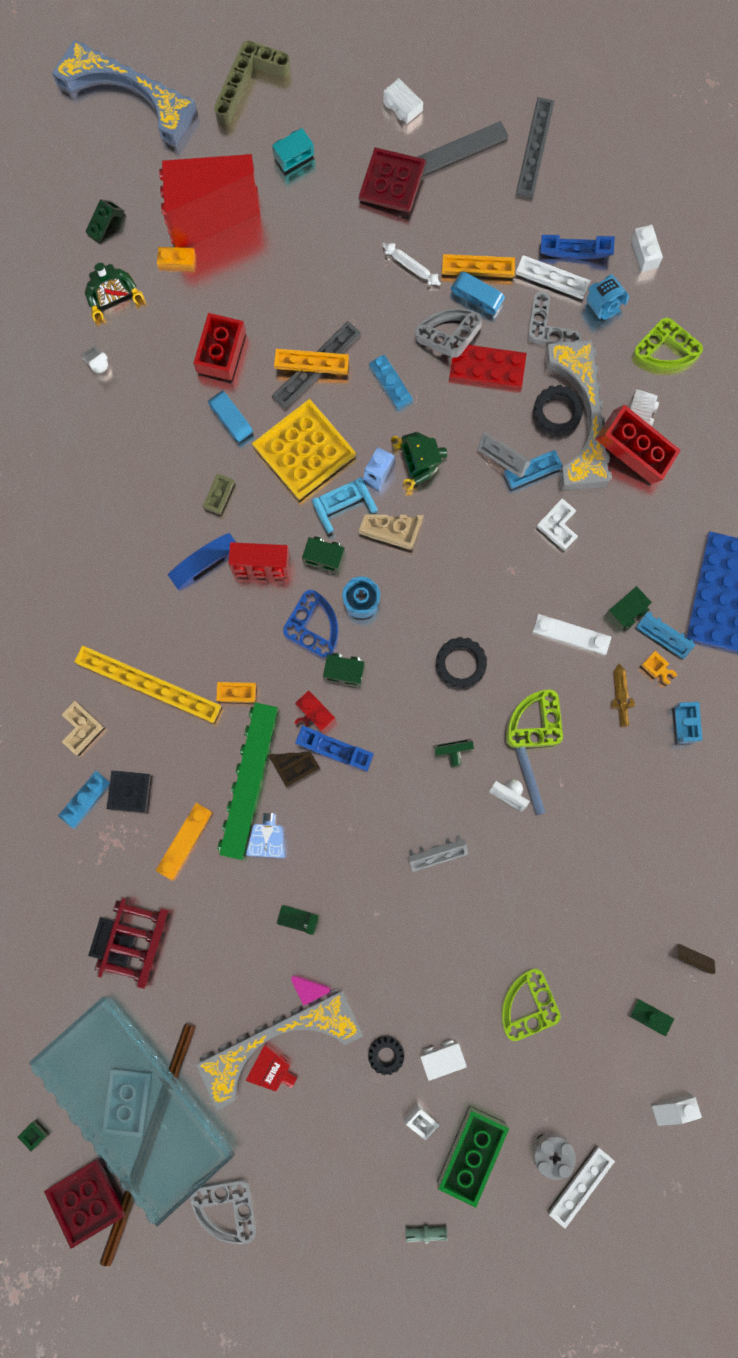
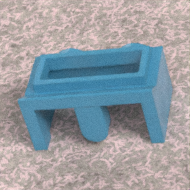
(688, 722)

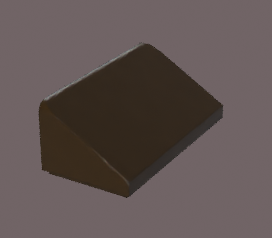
(694, 959)

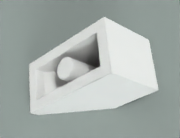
(676, 1110)

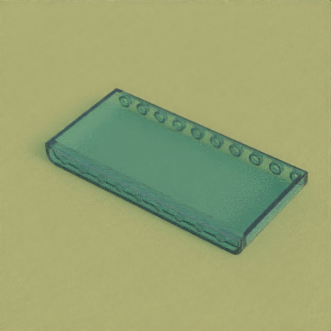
(132, 1110)

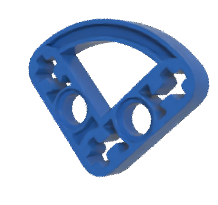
(300, 624)

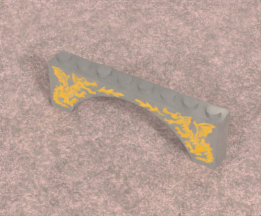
(577, 365)
(223, 1069)

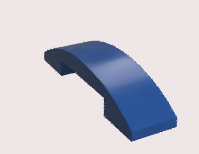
(577, 248)
(200, 560)
(334, 748)

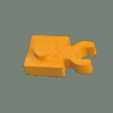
(656, 666)

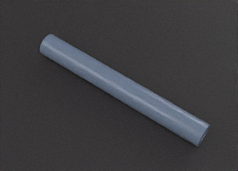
(530, 780)

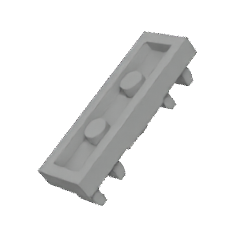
(503, 454)
(438, 854)

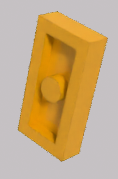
(175, 257)
(236, 692)

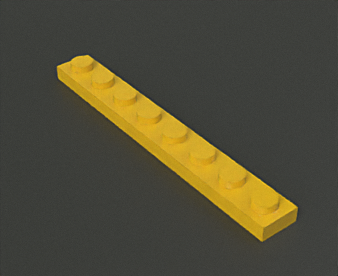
(148, 684)

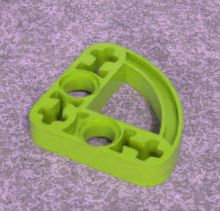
(662, 335)
(547, 727)
(540, 1015)

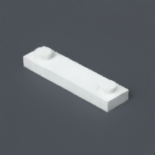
(553, 277)
(571, 634)
(581, 1187)

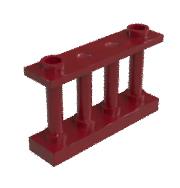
(145, 956)

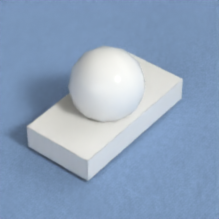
(95, 359)
(510, 793)

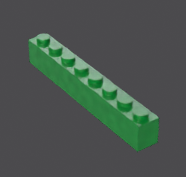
(249, 781)

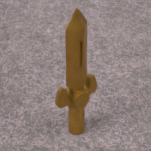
(622, 694)

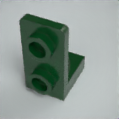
(101, 218)
(298, 919)

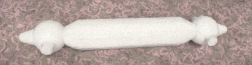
(411, 264)

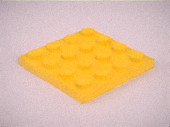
(304, 449)

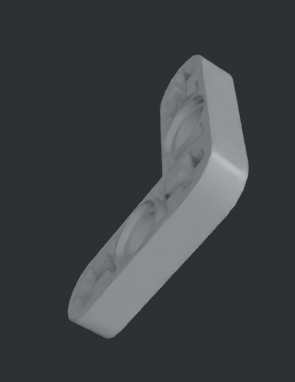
(545, 331)

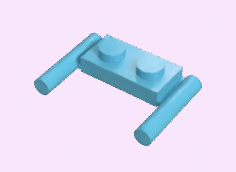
(341, 498)

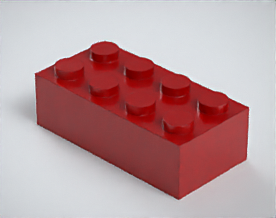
(638, 444)

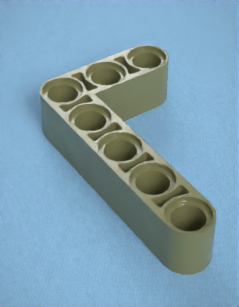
(250, 57)

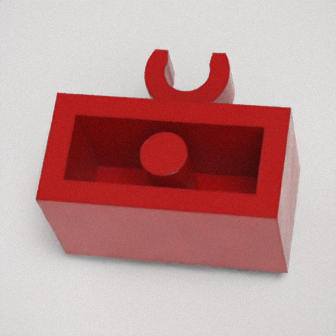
(314, 712)

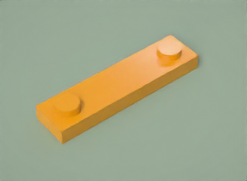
(478, 265)
(311, 361)
(184, 841)

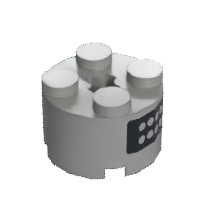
(561, 1165)

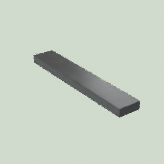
(464, 147)
(535, 147)
(301, 379)

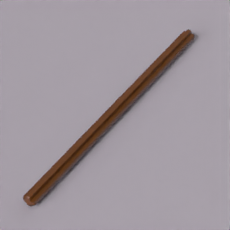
(127, 1200)

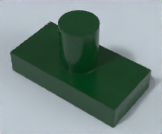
(453, 749)
(651, 1017)

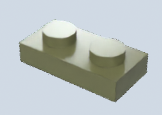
(218, 494)

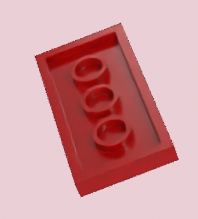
(489, 367)

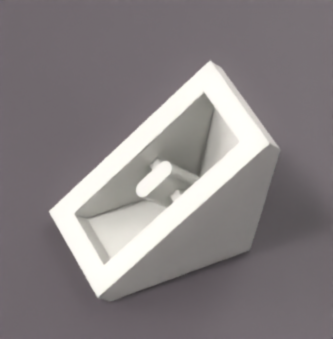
(420, 1121)

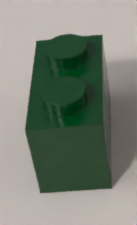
(323, 554)
(628, 608)
(344, 669)

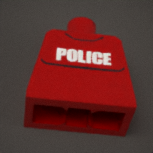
(271, 1070)

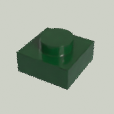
(32, 1136)

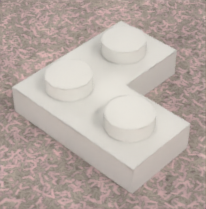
(554, 525)

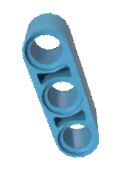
(477, 293)
(230, 416)

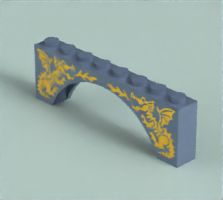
(86, 66)

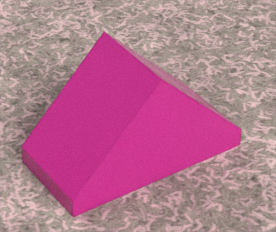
(309, 990)

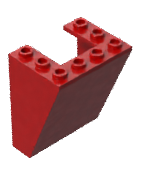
(207, 196)

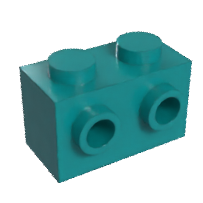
(293, 149)

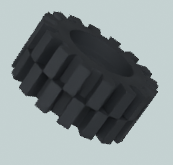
(395, 1064)

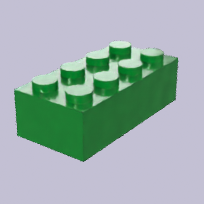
(472, 1157)

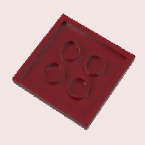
(392, 179)
(84, 1203)

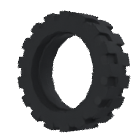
(558, 392)
(472, 646)

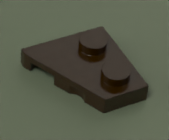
(294, 766)

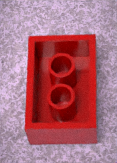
(219, 346)
(259, 560)

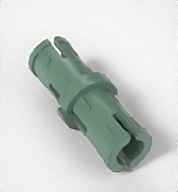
(426, 1234)

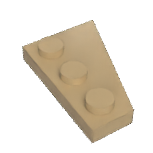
(392, 529)

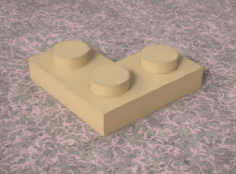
(85, 728)

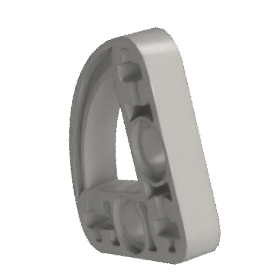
(449, 342)
(237, 1200)

